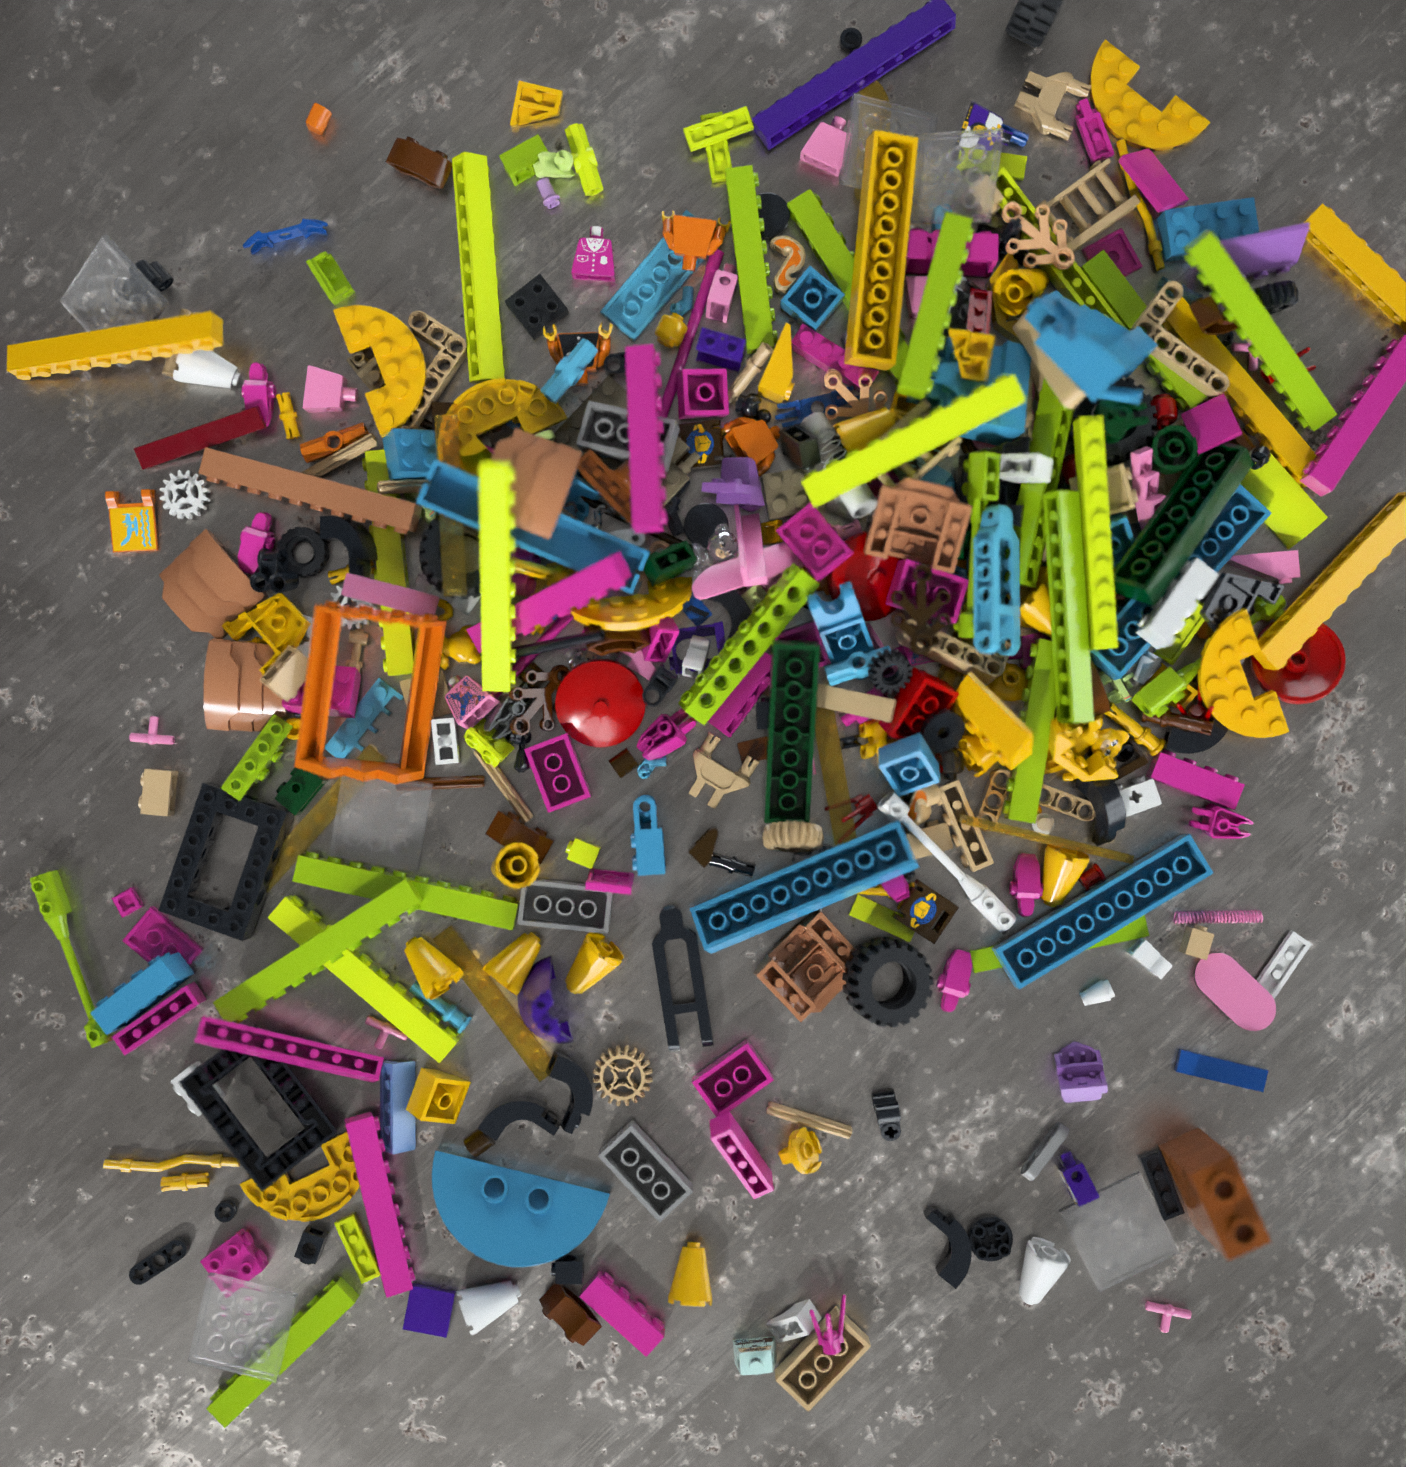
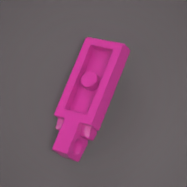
(1093, 132)

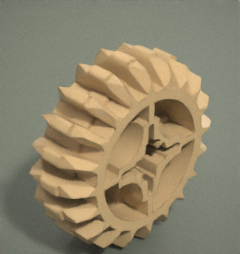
(793, 836)
(616, 1068)

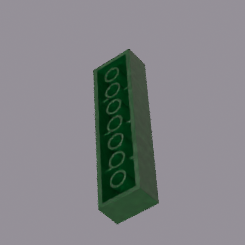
(1180, 522)
(790, 731)

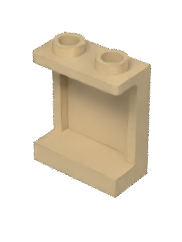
(1120, 495)

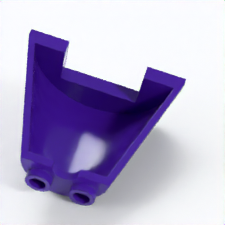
(536, 1000)

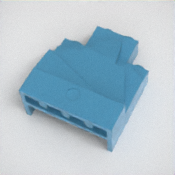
(1087, 343)
(948, 385)

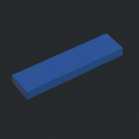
(1221, 1070)

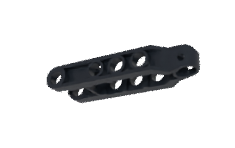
(674, 928)

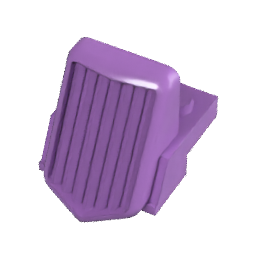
(737, 484)
(1080, 1073)

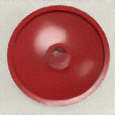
(869, 578)
(1308, 672)
(600, 702)

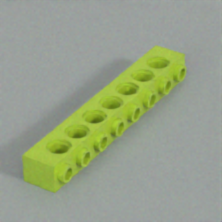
(759, 639)

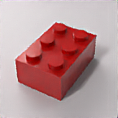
(917, 701)

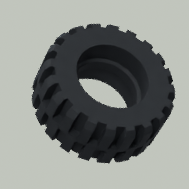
(1032, 20)
(1137, 435)
(432, 564)
(912, 993)

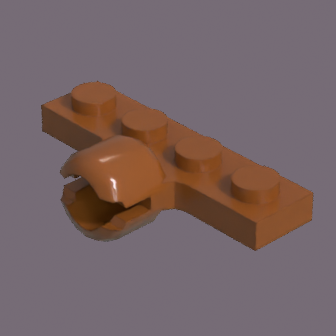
(611, 485)

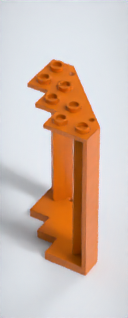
(319, 689)

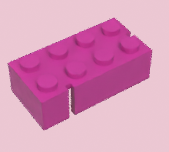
(980, 258)

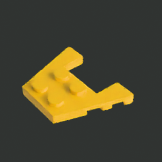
(277, 623)

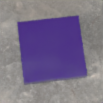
(429, 1310)

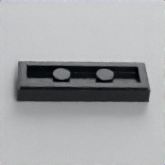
(1161, 1184)

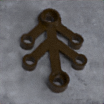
(920, 612)

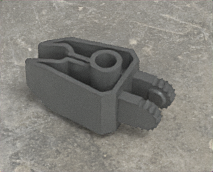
(506, 711)

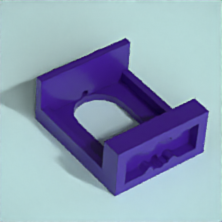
(720, 353)
(686, 633)

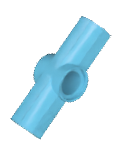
(569, 370)
(847, 670)

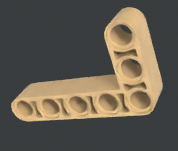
(1173, 345)
(444, 355)
(1061, 384)
(960, 653)
(1050, 802)

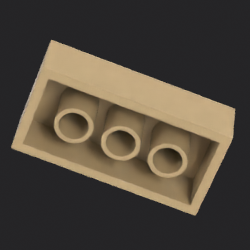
(810, 1373)

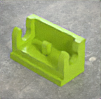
(520, 159)
(330, 277)

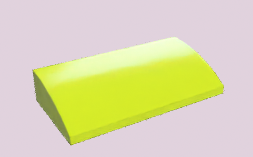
(1291, 508)

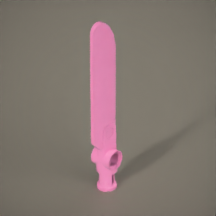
(728, 576)

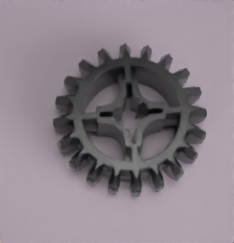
(1277, 295)

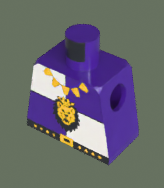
(982, 118)
(1081, 1187)

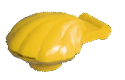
(1009, 684)

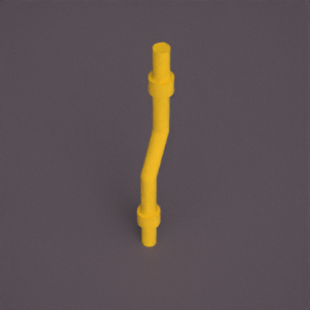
(1154, 245)
(129, 1164)

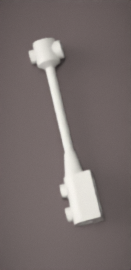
(977, 893)

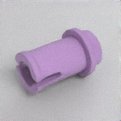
(550, 198)

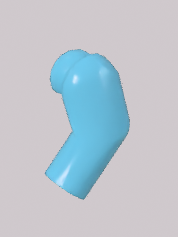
(685, 304)

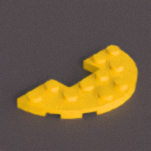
(1132, 116)
(397, 357)
(499, 402)
(636, 610)
(1225, 684)
(314, 1194)

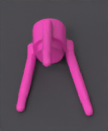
(830, 1339)

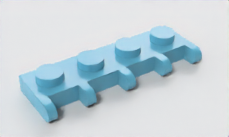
(366, 713)

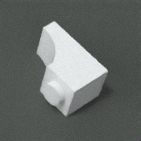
(794, 1322)

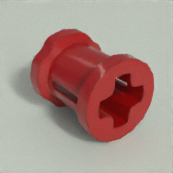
(1091, 877)

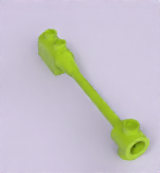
(982, 486)
(1171, 684)
(54, 908)

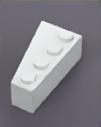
(1176, 603)

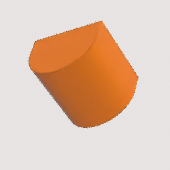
(318, 118)

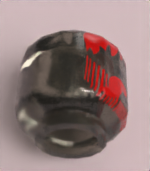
(950, 763)

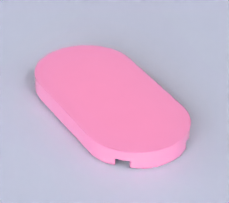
(1235, 992)

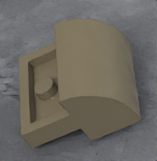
(367, 368)

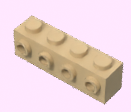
(966, 837)

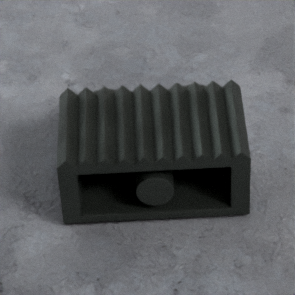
(800, 446)

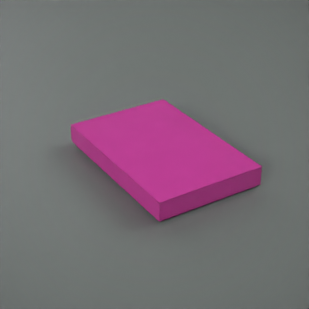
(1153, 180)
(814, 542)
(157, 935)

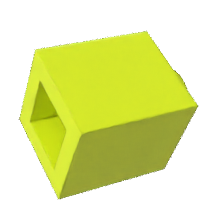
(582, 852)

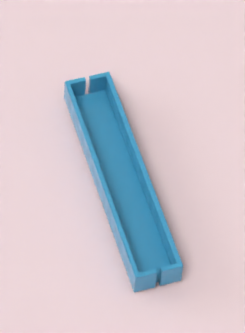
(571, 542)

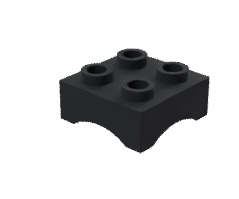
(536, 306)

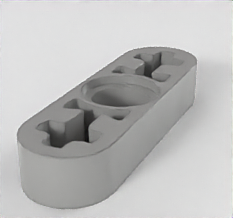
(1044, 1151)

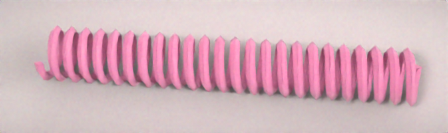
(1258, 917)

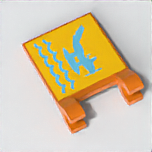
(133, 524)

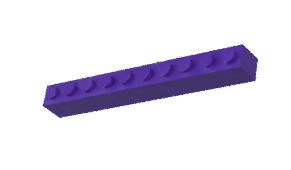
(854, 72)

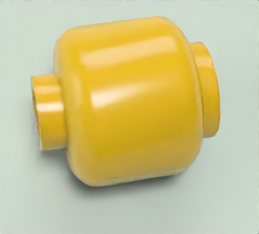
(671, 330)

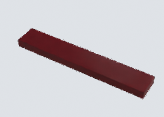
(200, 437)

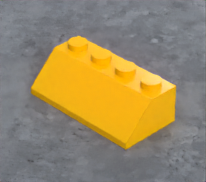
(992, 722)

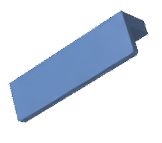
(396, 1123)

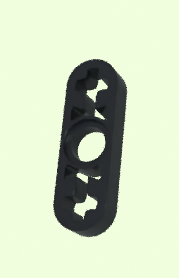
(149, 1260)

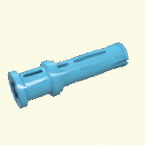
(448, 1012)

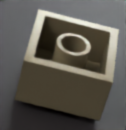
(784, 493)

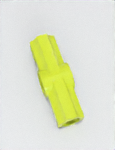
(584, 159)

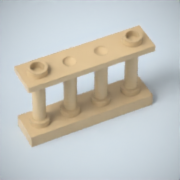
(1105, 218)
(950, 447)

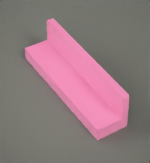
(750, 548)

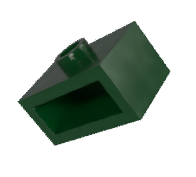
(299, 790)

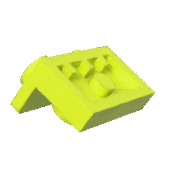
(491, 750)

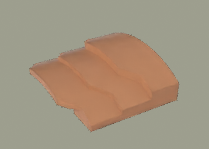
(541, 479)
(918, 524)
(208, 587)
(232, 686)
(806, 965)

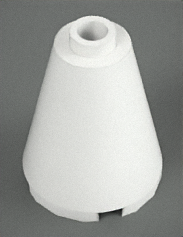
(206, 369)
(1041, 1269)
(487, 1302)

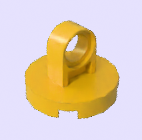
(802, 1151)

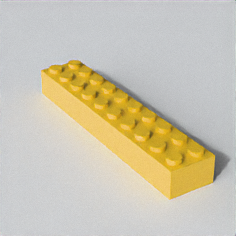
(881, 250)

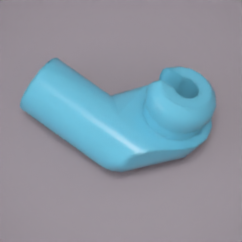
(646, 767)

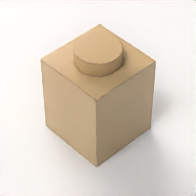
(1196, 941)

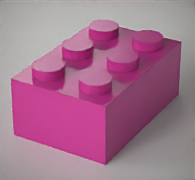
(939, 581)
(343, 695)
(558, 772)
(732, 1078)

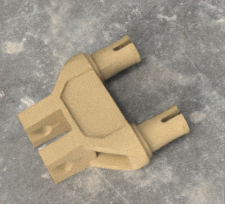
(1046, 104)
(718, 775)

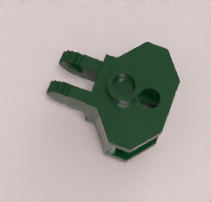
(1119, 418)

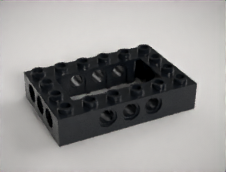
(264, 853)
(260, 1168)

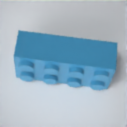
(1224, 219)
(142, 992)

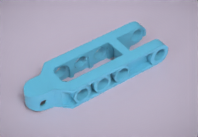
(993, 616)

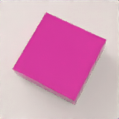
(127, 902)

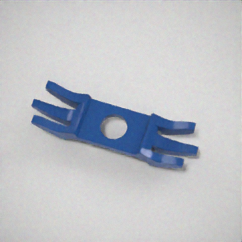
(305, 228)
(803, 407)

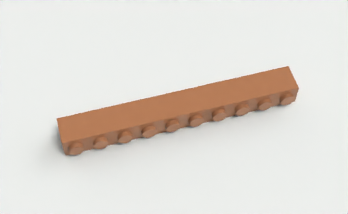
(311, 490)

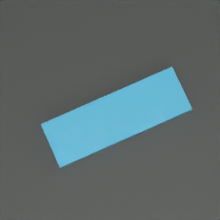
(647, 290)

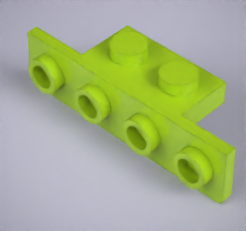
(258, 758)

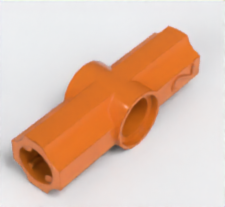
(321, 446)

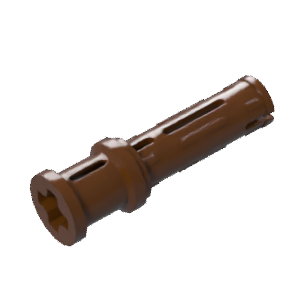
(1181, 721)

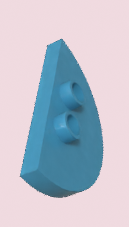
(511, 1213)

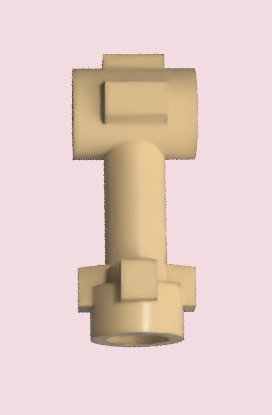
(358, 639)

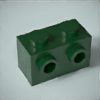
(669, 563)

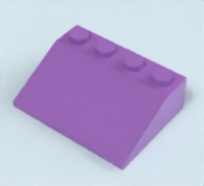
(1267, 251)

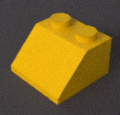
(437, 1096)

